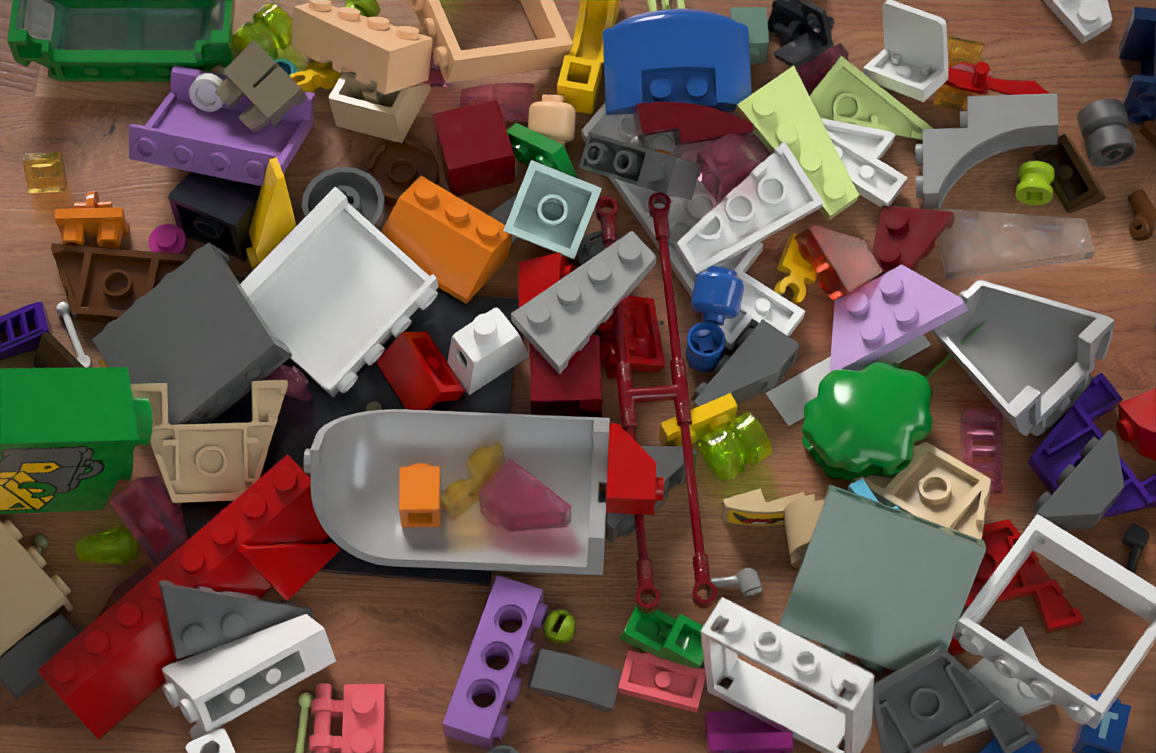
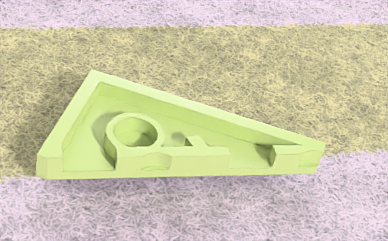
(855, 99)

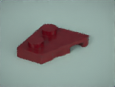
(907, 235)

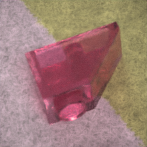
(729, 162)
(522, 501)
(152, 517)

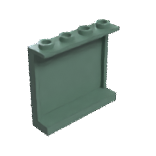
(880, 582)

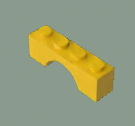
(584, 64)

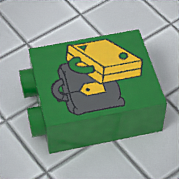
(67, 437)

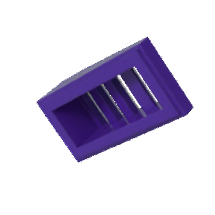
(22, 318)

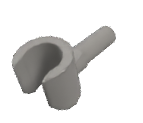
(746, 580)

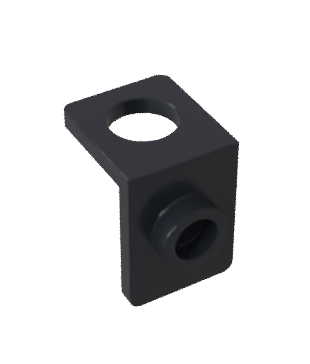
(810, 44)

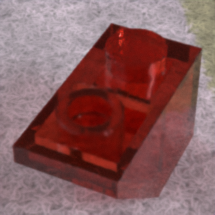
(838, 260)

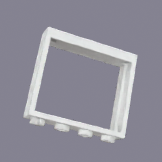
(1089, 567)
(738, 631)

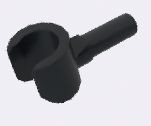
(1137, 539)

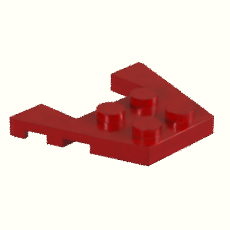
(1029, 580)

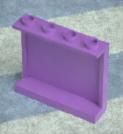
(218, 140)

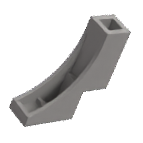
(985, 130)

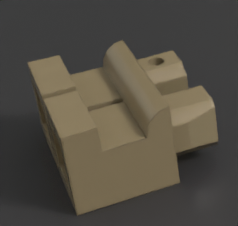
(264, 83)

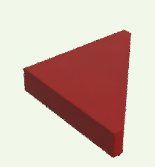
(289, 565)

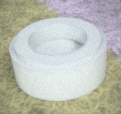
(203, 92)

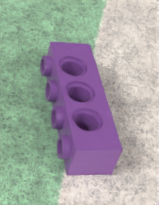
(506, 602)

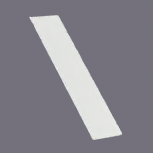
(793, 394)

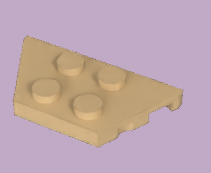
(937, 490)

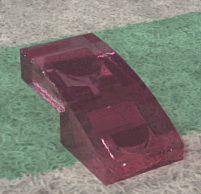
(512, 98)

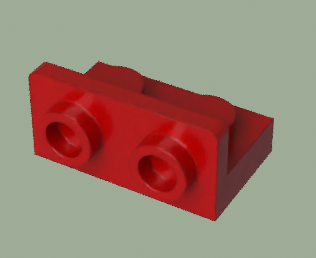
(641, 337)

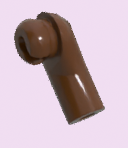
(1145, 219)

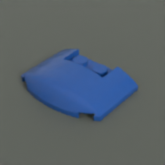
(676, 59)

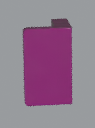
(744, 734)

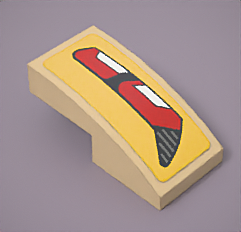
(752, 510)

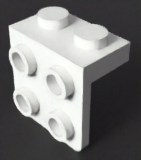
(913, 52)

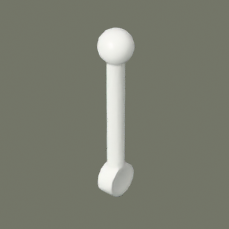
(64, 310)

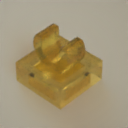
(45, 172)

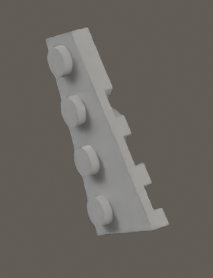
(574, 307)

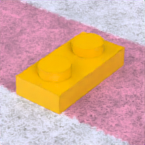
(704, 420)

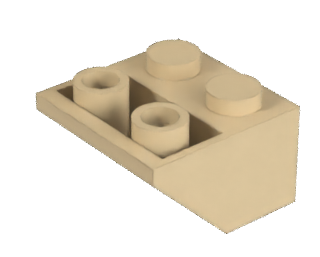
(374, 113)

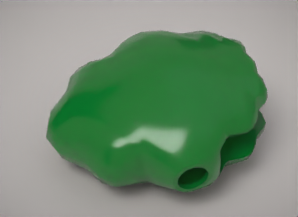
(867, 421)

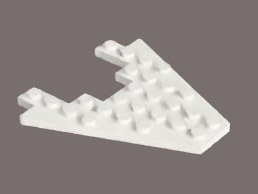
(860, 153)

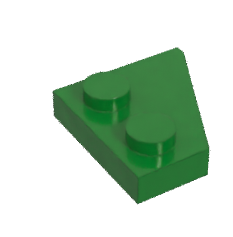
(530, 145)

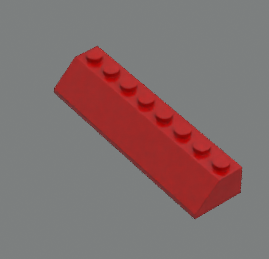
(123, 651)

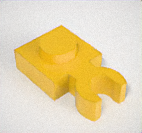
(316, 76)
(796, 269)

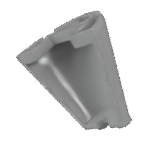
(1028, 354)

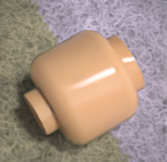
(553, 118)

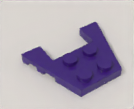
(1073, 434)

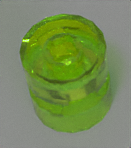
(269, 29)
(738, 445)

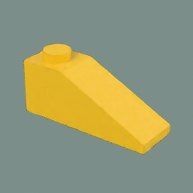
(272, 216)

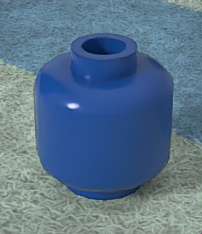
(717, 295)

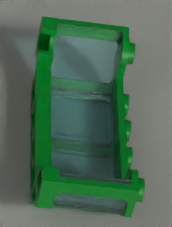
(121, 37)

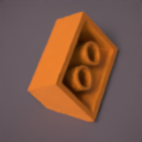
(448, 238)

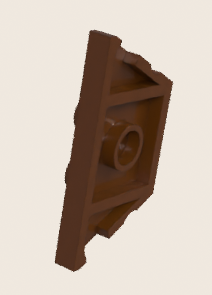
(109, 280)

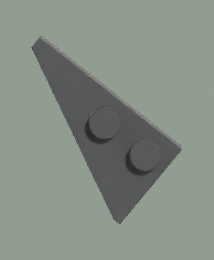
(208, 618)

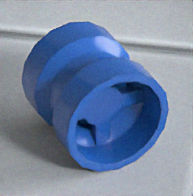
(701, 339)

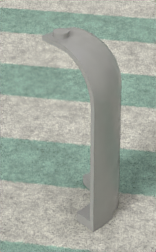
(357, 488)

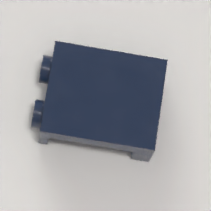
(1140, 45)

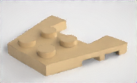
(212, 459)

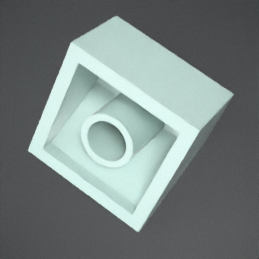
(552, 209)

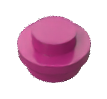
(167, 239)

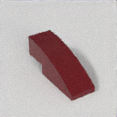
(687, 121)

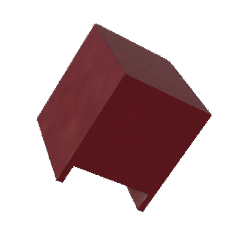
(474, 148)
(572, 392)

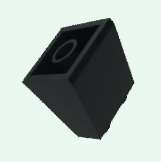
(215, 211)

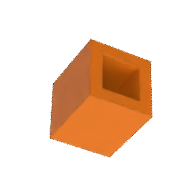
(420, 496)

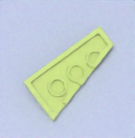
(787, 114)

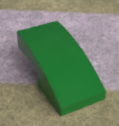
(665, 637)

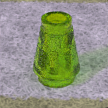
(108, 547)

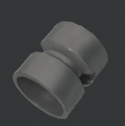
(1105, 133)

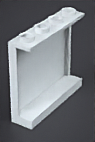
(337, 292)

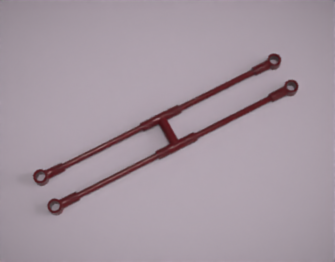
(676, 392)

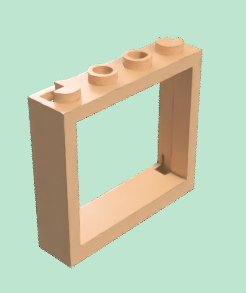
(498, 60)

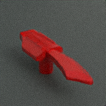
(978, 79)

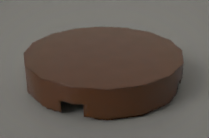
(400, 165)

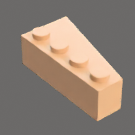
(362, 45)

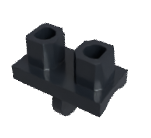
(788, 21)

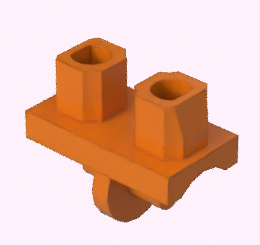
(92, 219)

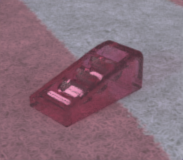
(983, 426)

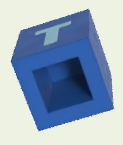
(1107, 735)

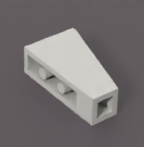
(246, 672)

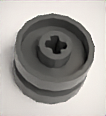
(360, 188)

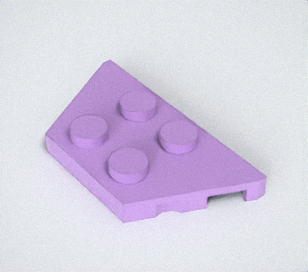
(887, 316)

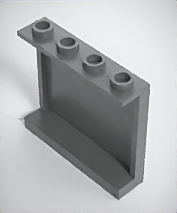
(196, 337)

